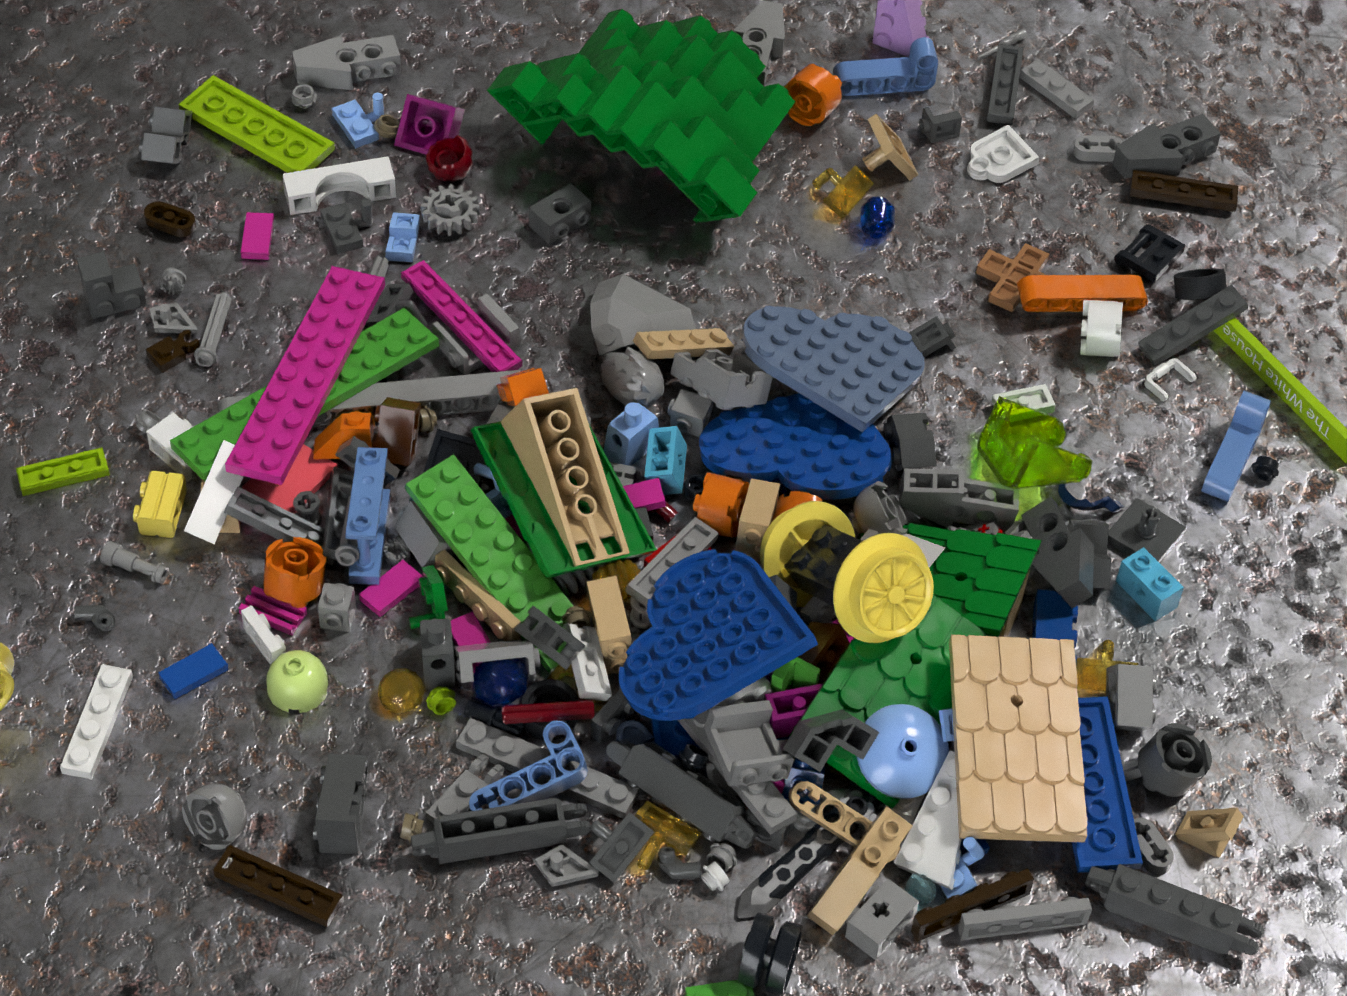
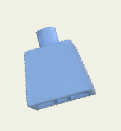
(629, 434)

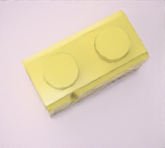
(160, 504)

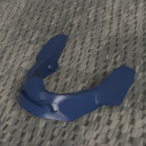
(1085, 505)

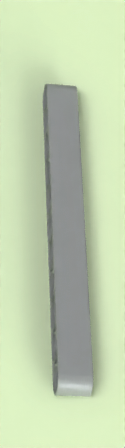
(441, 394)

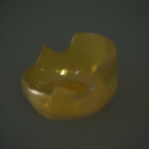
(401, 690)

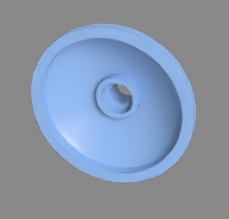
(890, 765)

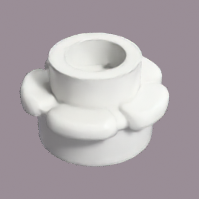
(714, 877)

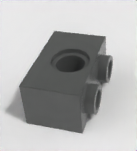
(560, 213)

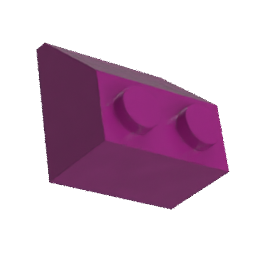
(426, 122)

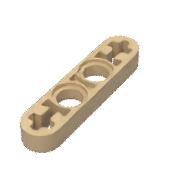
(846, 814)

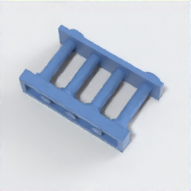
(368, 514)

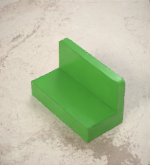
(794, 675)

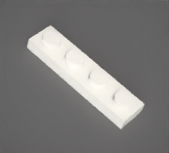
(96, 722)

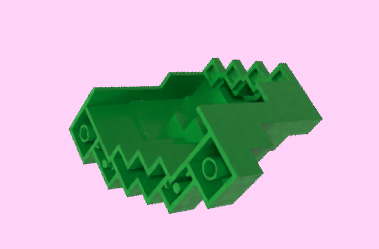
(665, 97)

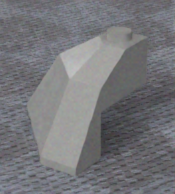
(628, 307)

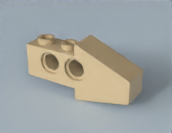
(859, 871)

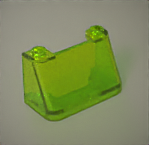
(1024, 448)

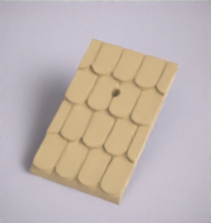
(1017, 739)

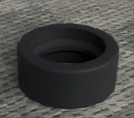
(1199, 283)
(548, 690)

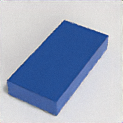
(193, 671)

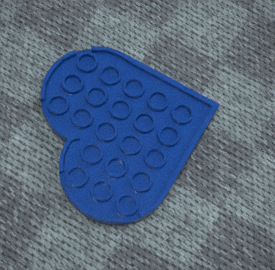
(798, 445)
(710, 636)

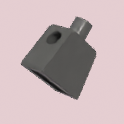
(437, 644)

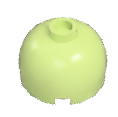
(297, 681)

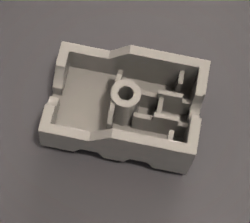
(723, 379)

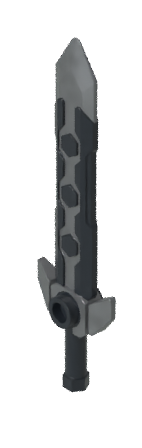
(803, 857)

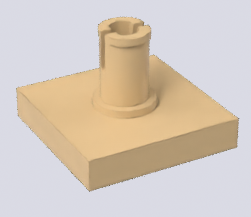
(890, 149)

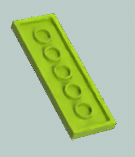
(256, 126)

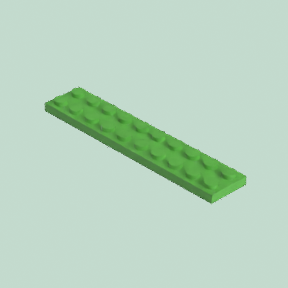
(375, 355)

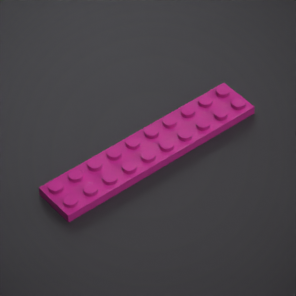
(305, 376)

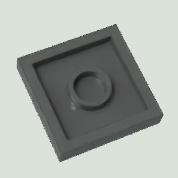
(1146, 528)

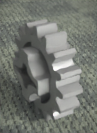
(450, 209)

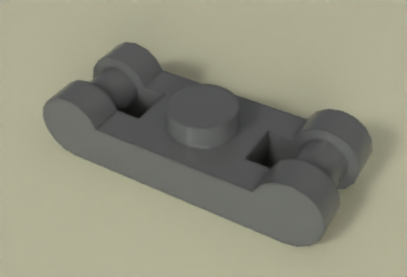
(549, 636)

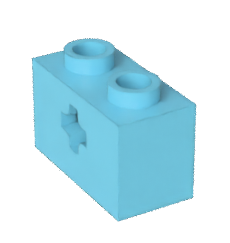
(666, 458)
(1149, 584)

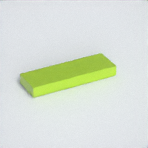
(62, 471)

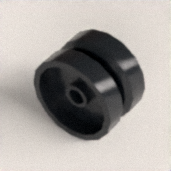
(774, 955)

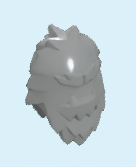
(632, 377)

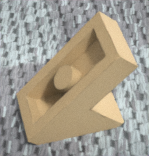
(1210, 829)

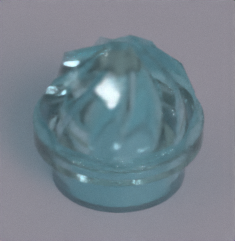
(921, 888)

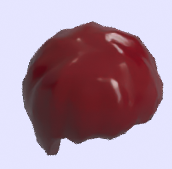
(450, 159)

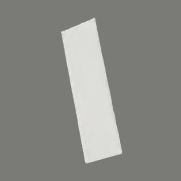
(216, 493)

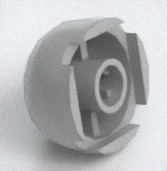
(878, 511)
(215, 814)

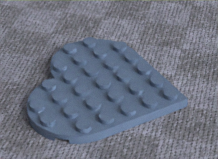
(843, 363)

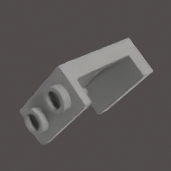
(458, 353)
(469, 654)
(746, 743)

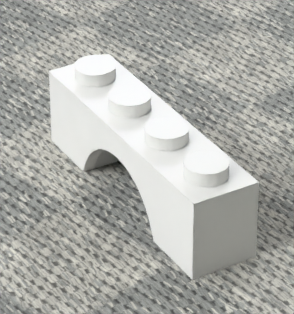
(309, 187)

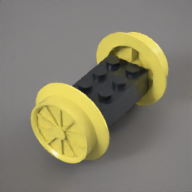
(875, 584)

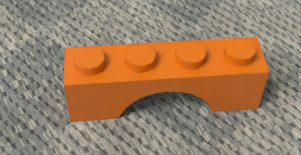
(522, 385)

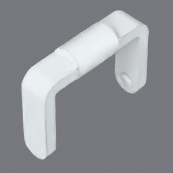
(1163, 369)

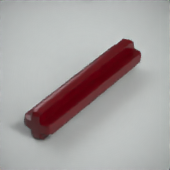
(548, 712)

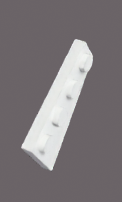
(934, 838)

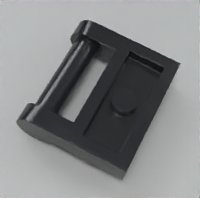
(1155, 258)

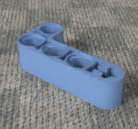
(891, 74)
(1236, 446)
(526, 778)

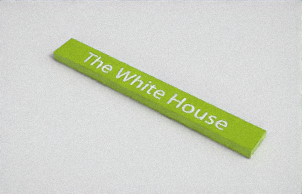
(1285, 385)

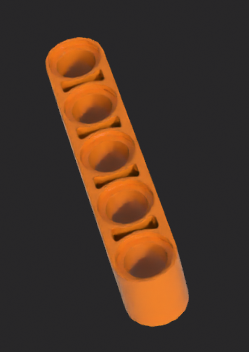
(1067, 292)

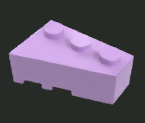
(898, 25)

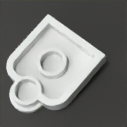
(1000, 156)

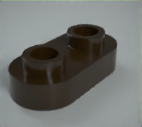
(172, 219)

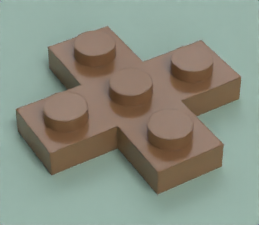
(1008, 272)

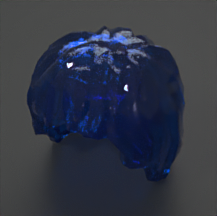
(500, 681)

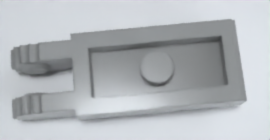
(457, 796)

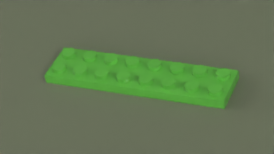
(487, 544)

